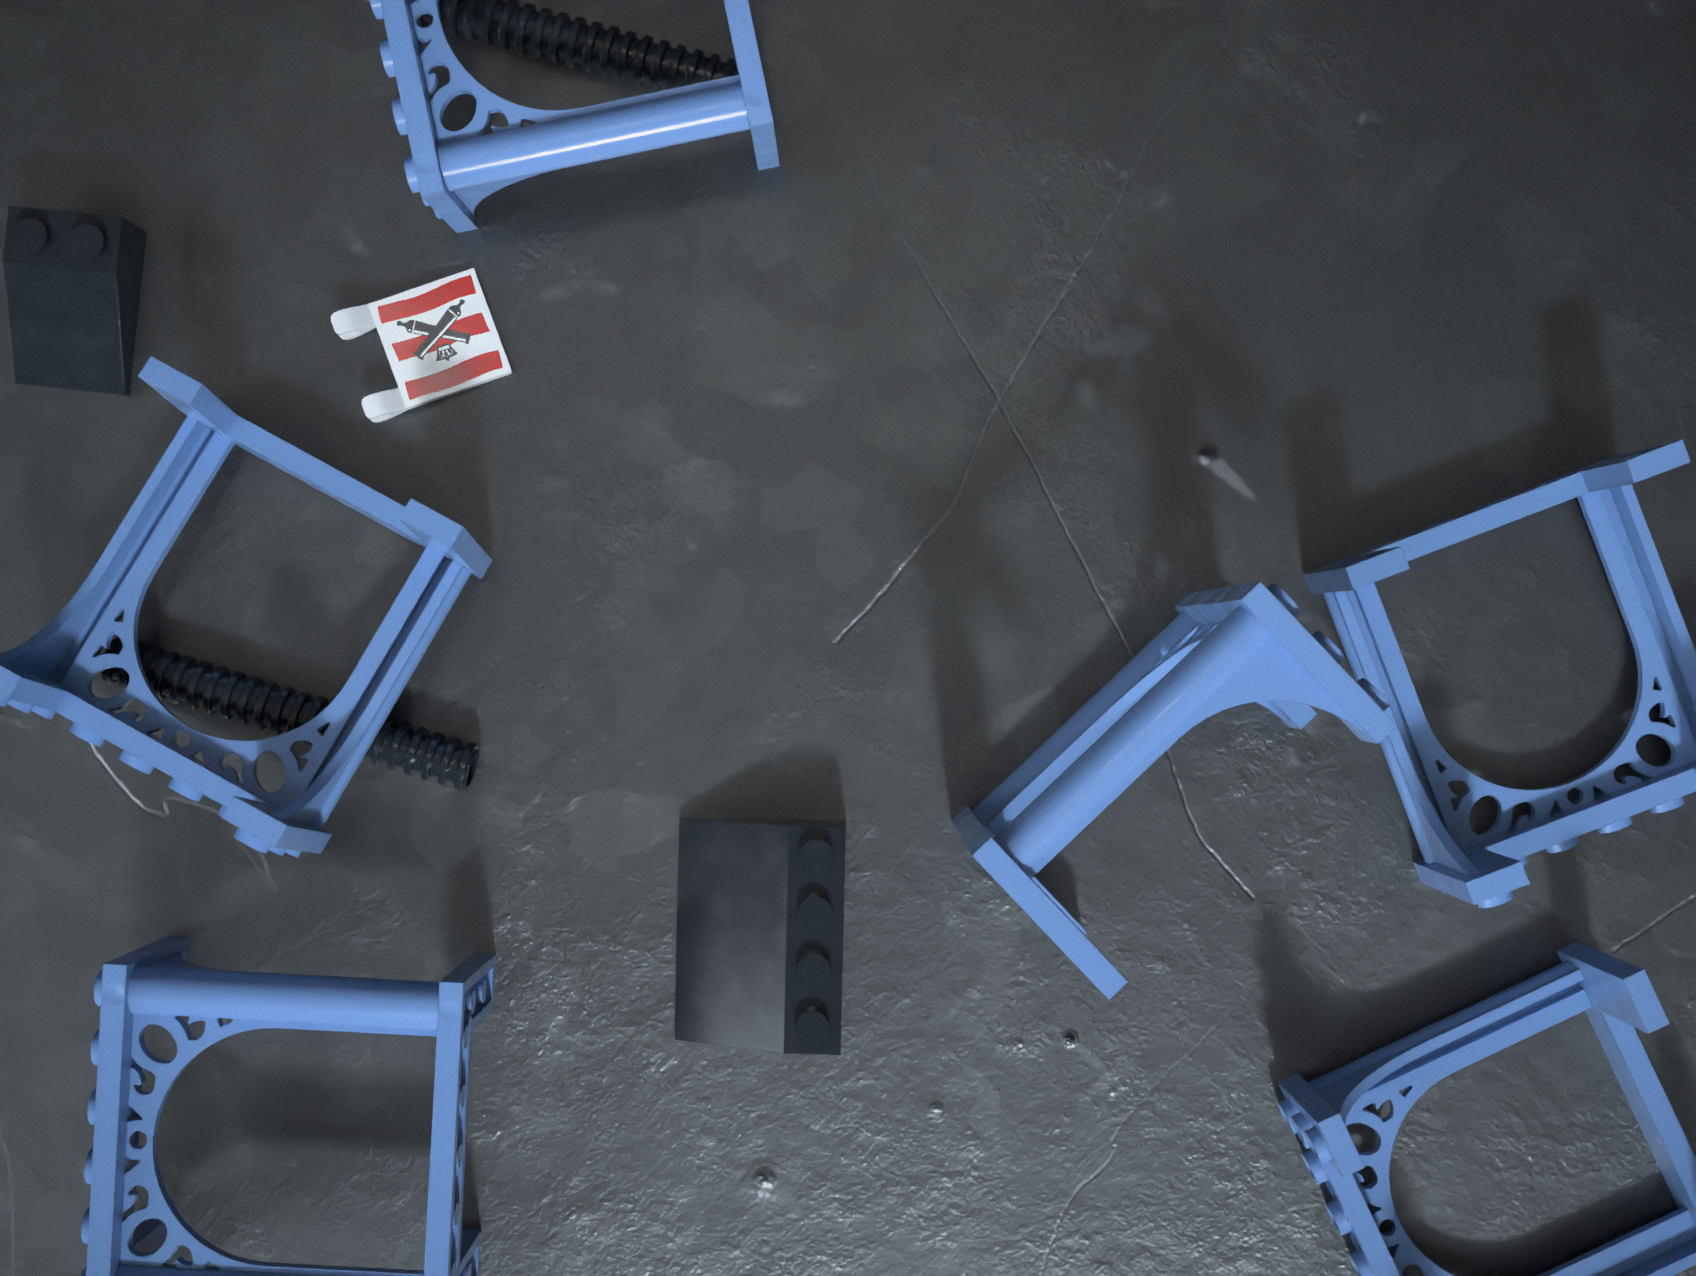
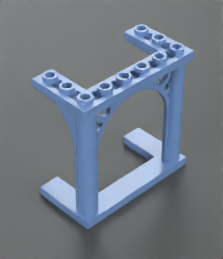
(465, 167)
(1215, 655)
(60, 661)
(1491, 864)
(1587, 980)
(158, 987)

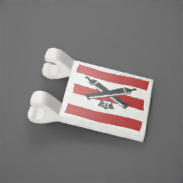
(435, 341)

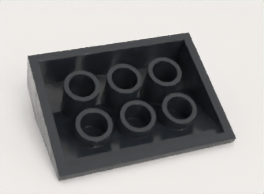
(760, 934)

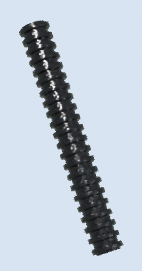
(580, 43)
(286, 711)

